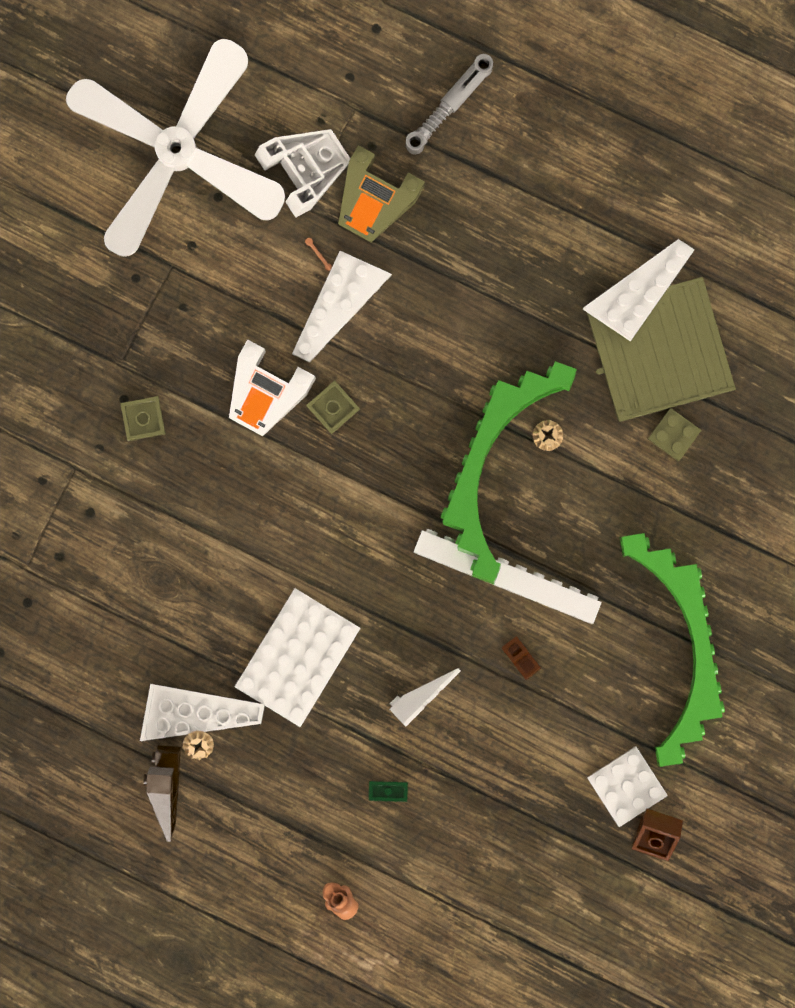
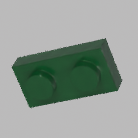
(388, 791)

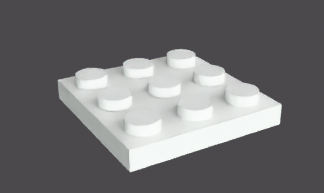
(627, 786)

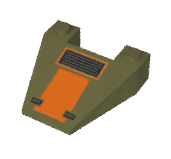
(371, 203)

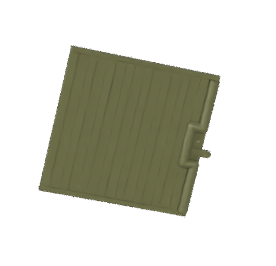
(671, 357)

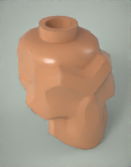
(340, 900)

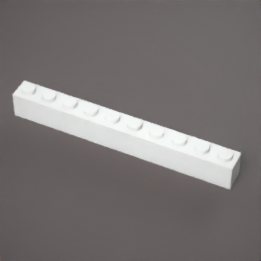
(512, 578)

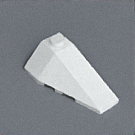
(413, 703)

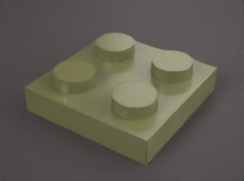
(333, 407)
(143, 418)
(674, 434)

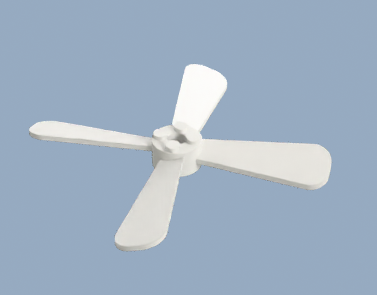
(218, 75)

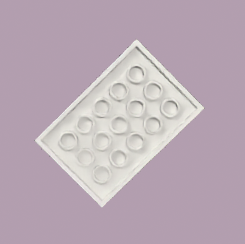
(297, 657)

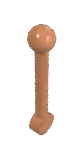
(309, 242)

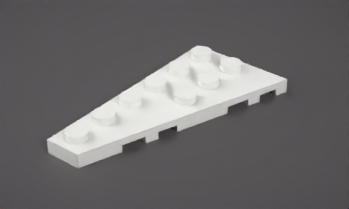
(342, 296)
(635, 296)
(183, 711)

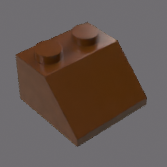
(657, 834)

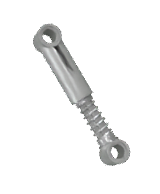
(451, 102)

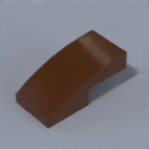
(521, 658)

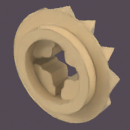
(548, 444)
(194, 738)

